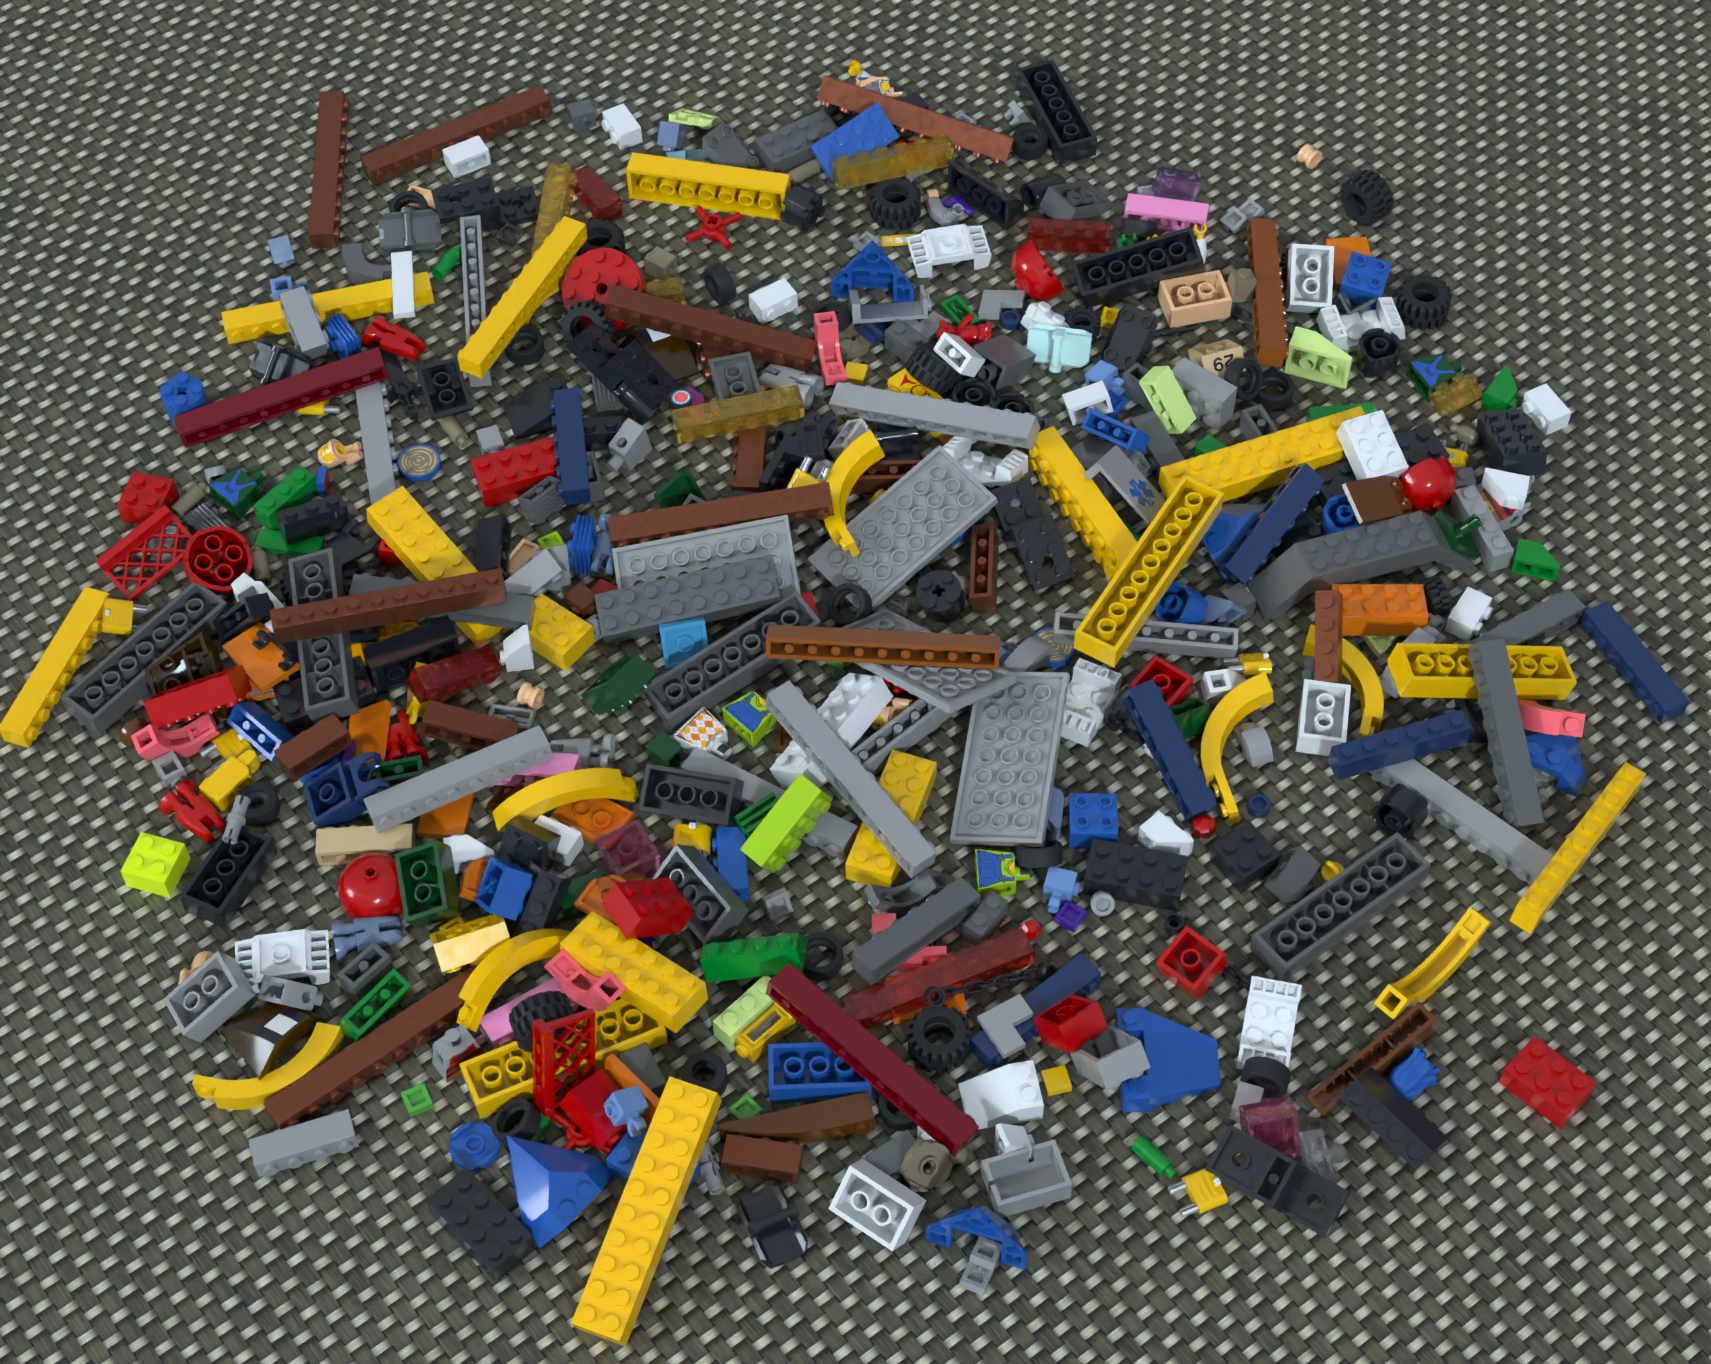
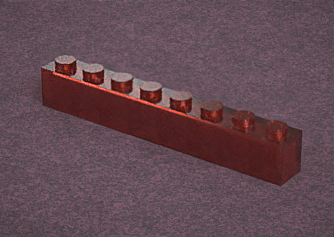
(906, 991)

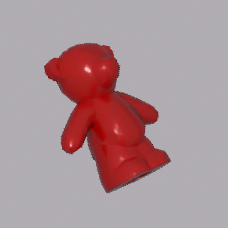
(969, 333)

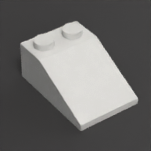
(1003, 1095)

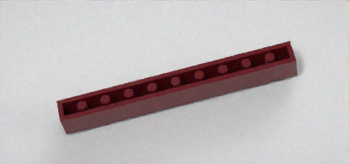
(281, 397)
(872, 1059)

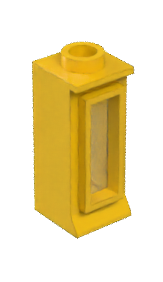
(764, 1030)

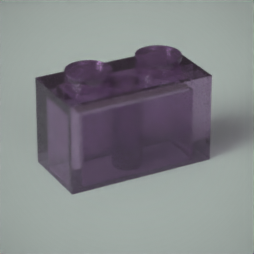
(1176, 184)

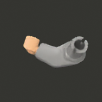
(939, 213)

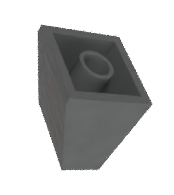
(1004, 363)

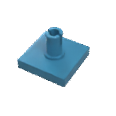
(682, 640)

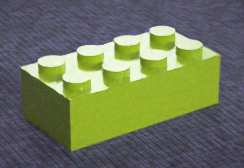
(787, 824)

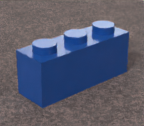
(1115, 431)
(258, 728)
(731, 860)

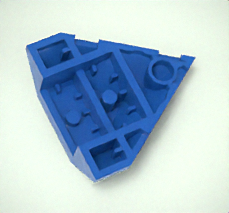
(872, 270)
(1228, 528)
(1557, 757)
(553, 1185)
(979, 1222)

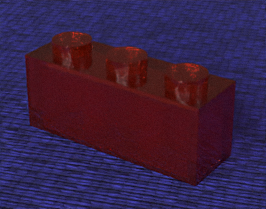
(596, 195)

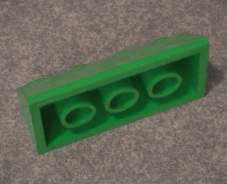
(752, 957)

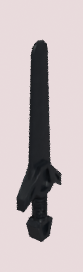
(401, 387)

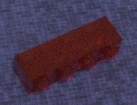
(1069, 235)
(454, 674)

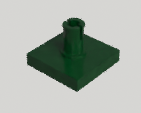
(678, 489)
(1458, 533)

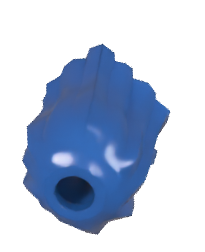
(1414, 1075)

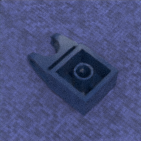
(340, 790)

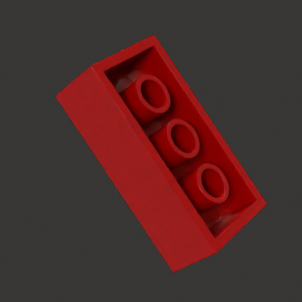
(513, 471)
(198, 697)

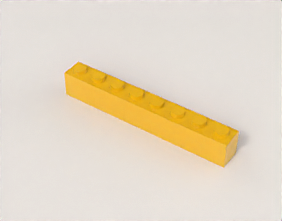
(54, 669)

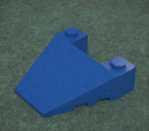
(1179, 1059)

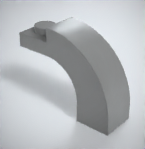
(1426, 635)
(1029, 655)

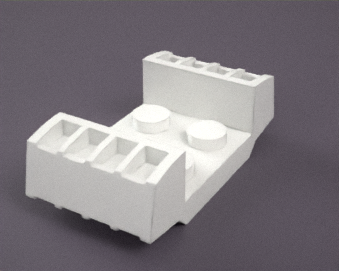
(948, 246)
(1347, 329)
(986, 469)
(246, 586)
(1086, 700)
(285, 956)
(1269, 1020)

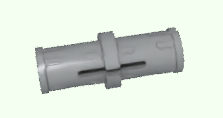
(236, 819)
(710, 1170)

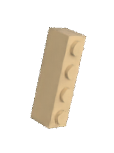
(345, 844)

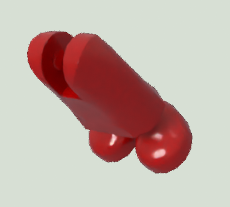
(393, 339)
(404, 738)
(198, 817)

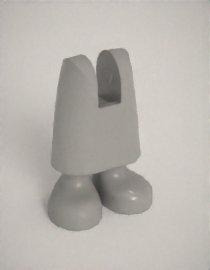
(782, 376)
(587, 749)

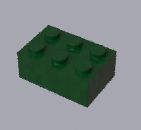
(618, 685)
(428, 884)

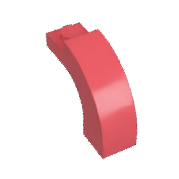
(828, 348)
(1550, 720)
(183, 741)
(924, 957)
(582, 986)

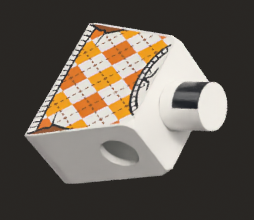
(705, 733)

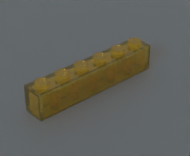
(892, 162)
(555, 200)
(737, 414)

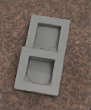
(1239, 218)
(981, 1265)

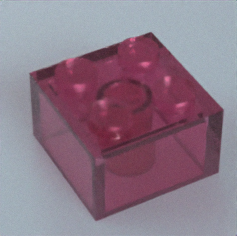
(629, 852)
(1274, 1124)

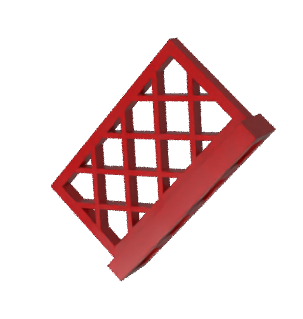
(134, 542)
(546, 1065)

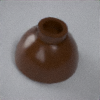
(129, 729)

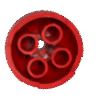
(1035, 274)
(1429, 484)
(221, 548)
(370, 887)

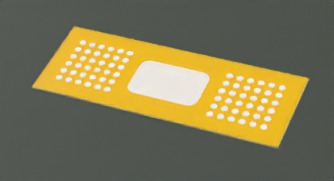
(895, 240)

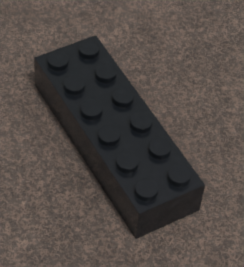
(1056, 111)
(1137, 267)
(1415, 445)

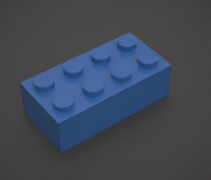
(862, 133)
(810, 1074)

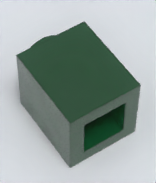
(664, 751)

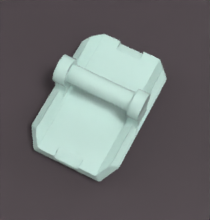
(1059, 346)

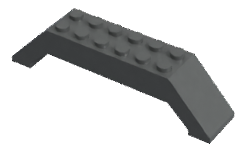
(1351, 557)

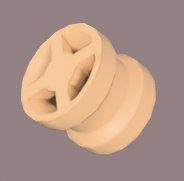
(1309, 156)
(530, 695)

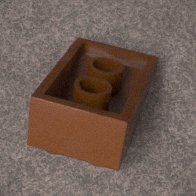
(1377, 499)

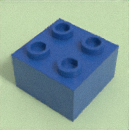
(1365, 278)
(1091, 818)
(503, 888)

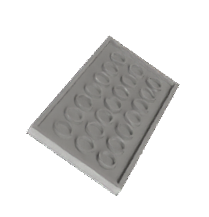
(905, 528)
(710, 549)
(941, 686)
(1011, 763)

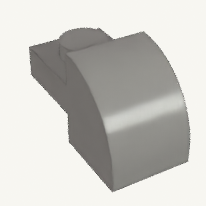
(1254, 743)

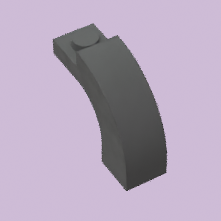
(359, 269)
(906, 896)

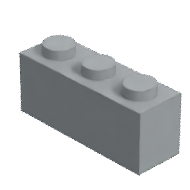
(536, 575)

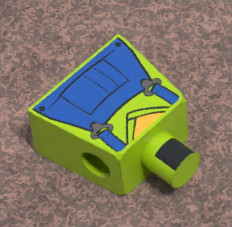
(749, 717)
(998, 872)

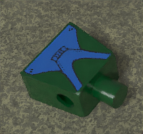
(1431, 371)
(237, 491)

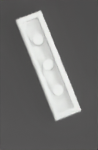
(403, 284)

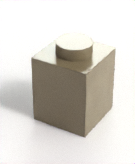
(660, 263)
(1241, 285)

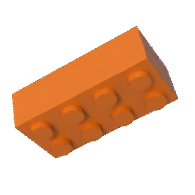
(1382, 609)

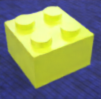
(155, 864)

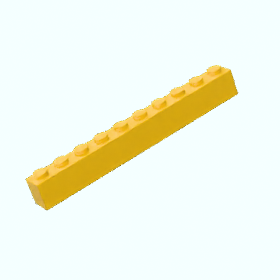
(522, 297)
(351, 302)
(1577, 848)

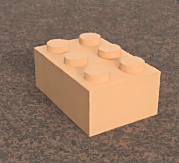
(1194, 298)

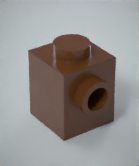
(581, 601)

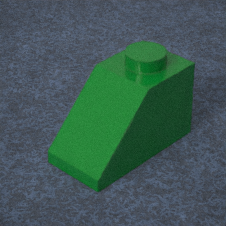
(1501, 392)
(1534, 561)

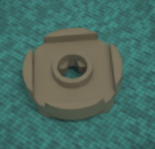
(853, 348)
(916, 1158)

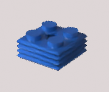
(342, 337)
(582, 544)

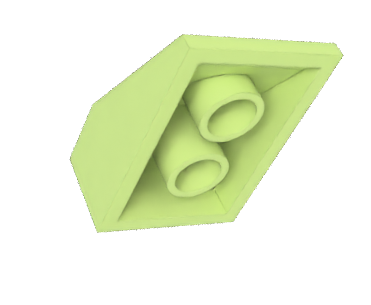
(1317, 359)

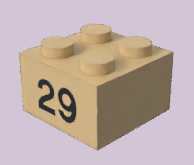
(1216, 356)

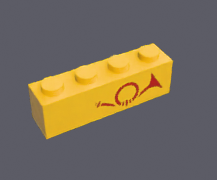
(904, 382)

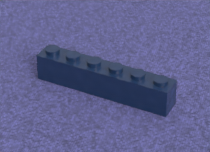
(572, 446)
(1271, 523)
(1634, 662)
(1399, 744)
(1169, 750)
(1074, 978)

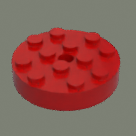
(596, 271)

